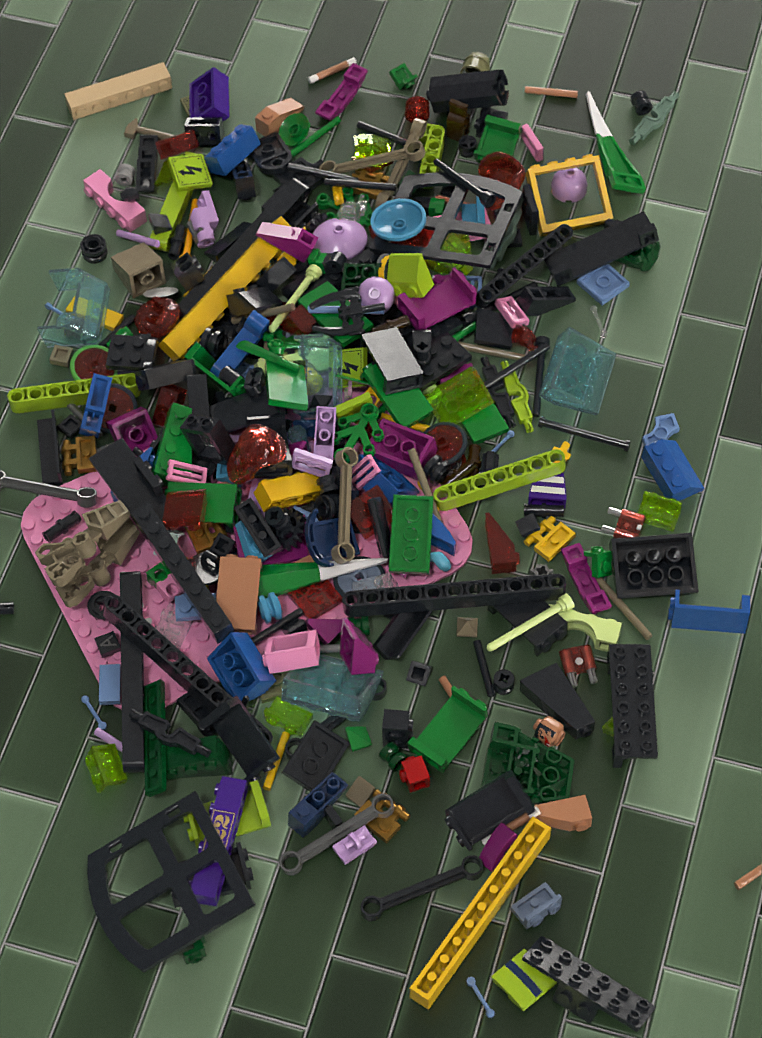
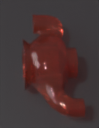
(524, 337)

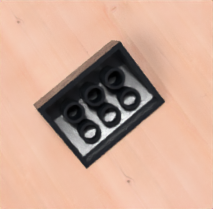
(653, 565)

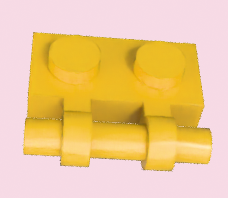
(557, 538)

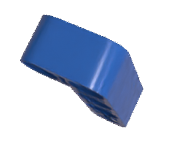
(253, 332)

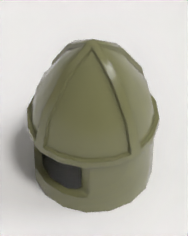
(475, 63)

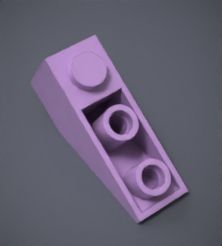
(325, 432)

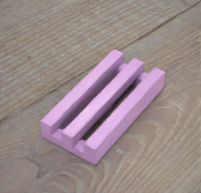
(312, 460)

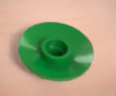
(294, 129)

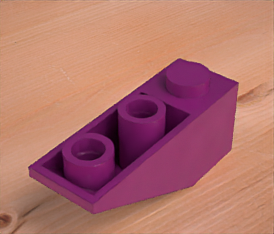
(289, 239)

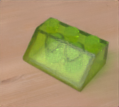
(459, 397)

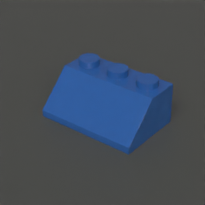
(232, 150)
(671, 469)
(388, 480)
(240, 667)

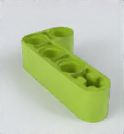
(434, 143)

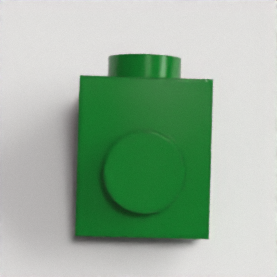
(402, 77)
(600, 561)

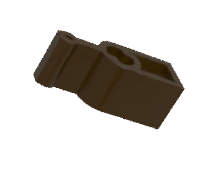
(458, 120)

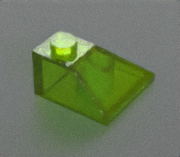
(369, 145)

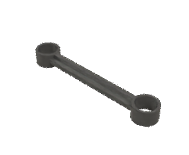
(85, 496)
(336, 834)

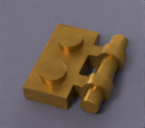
(363, 175)
(84, 449)
(202, 538)
(385, 827)

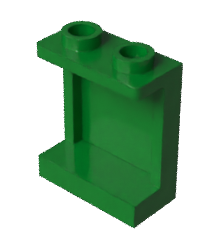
(498, 136)

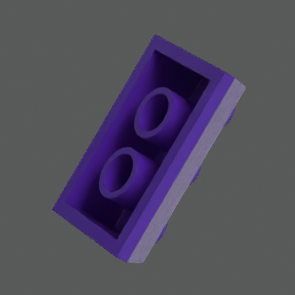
(209, 95)

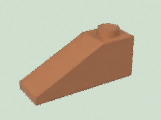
(272, 116)
(566, 814)

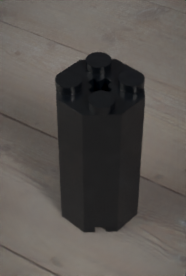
(475, 89)

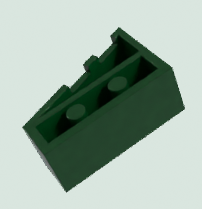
(185, 765)

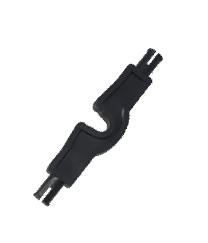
(501, 400)
(179, 738)

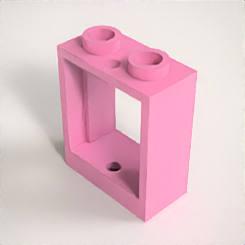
(292, 651)

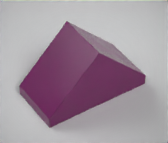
(326, 628)

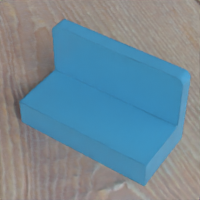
(473, 212)

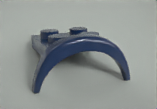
(322, 537)

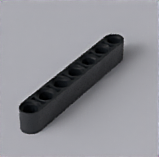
(528, 260)

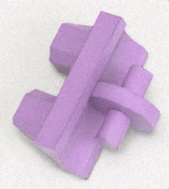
(354, 844)

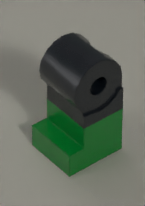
(432, 206)
(328, 262)

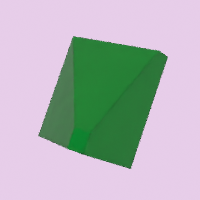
(358, 737)

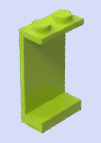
(252, 819)

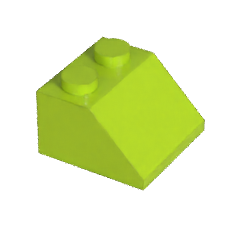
(409, 274)

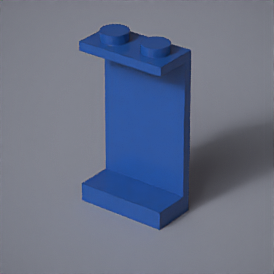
(709, 618)

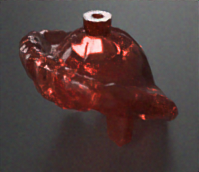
(157, 316)

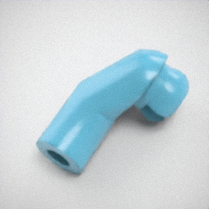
(440, 561)

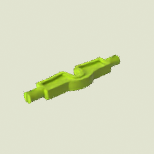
(520, 404)

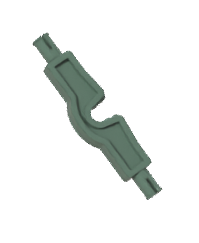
(648, 123)
(509, 236)

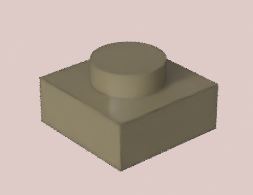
(61, 355)

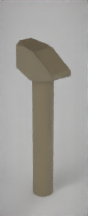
(133, 128)

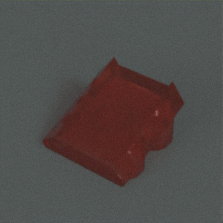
(185, 509)

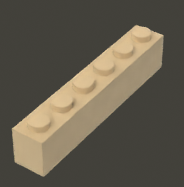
(118, 91)

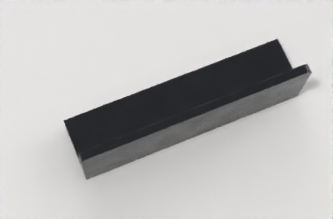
(49, 450)
(400, 633)

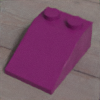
(397, 441)

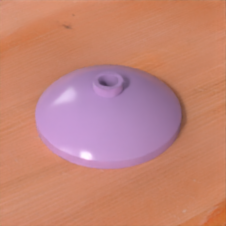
(341, 236)

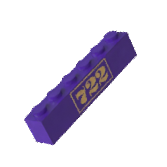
(226, 817)

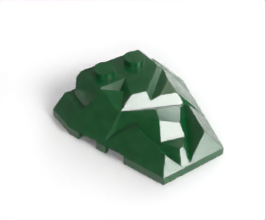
(539, 769)

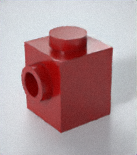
(414, 773)

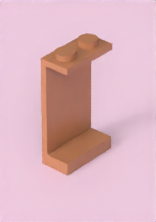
(239, 591)

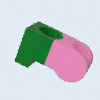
(163, 582)

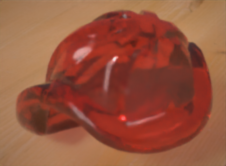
(502, 168)
(255, 449)

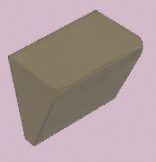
(360, 791)

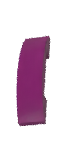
(344, 93)
(581, 575)

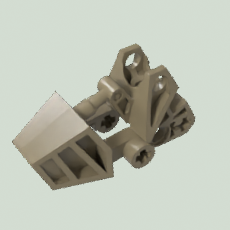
(65, 563)

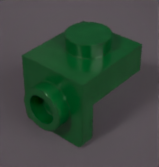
(197, 953)

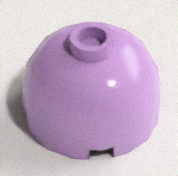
(569, 185)
(375, 291)

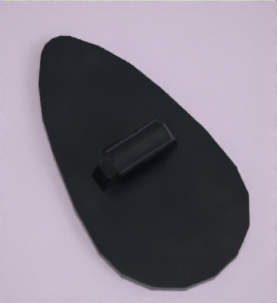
(207, 565)

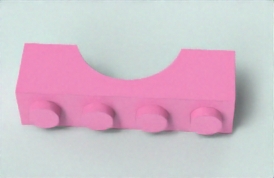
(128, 214)

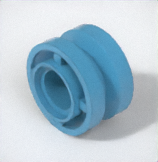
(269, 607)

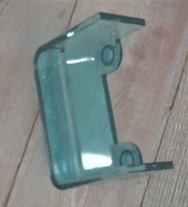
(89, 311)
(322, 360)

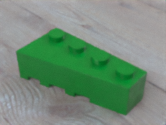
(173, 443)

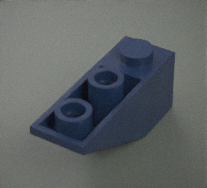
(310, 810)

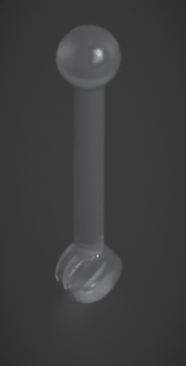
(603, 334)

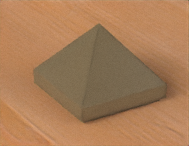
(467, 627)

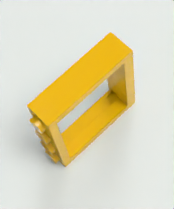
(578, 223)

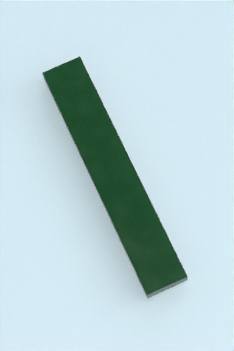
(154, 750)

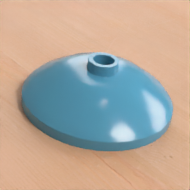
(398, 219)

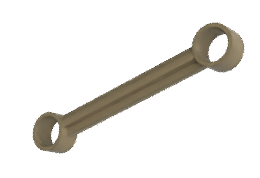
(417, 131)
(377, 159)
(344, 505)

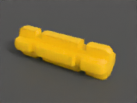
(338, 195)

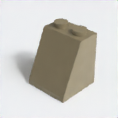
(139, 269)

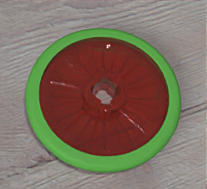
(86, 358)

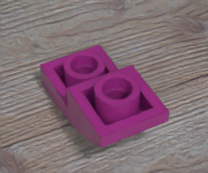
(496, 846)

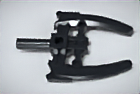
(354, 311)

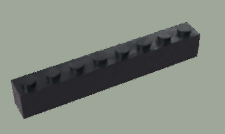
(182, 572)

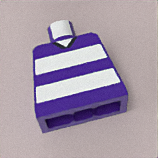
(549, 491)

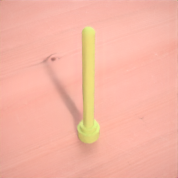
(312, 273)
(563, 604)

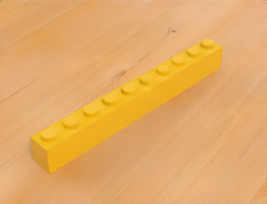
(214, 302)
(479, 913)

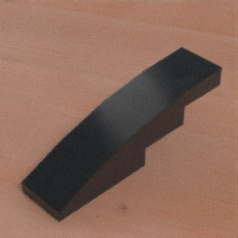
(147, 163)

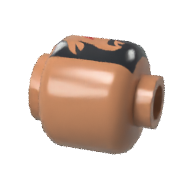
(549, 731)

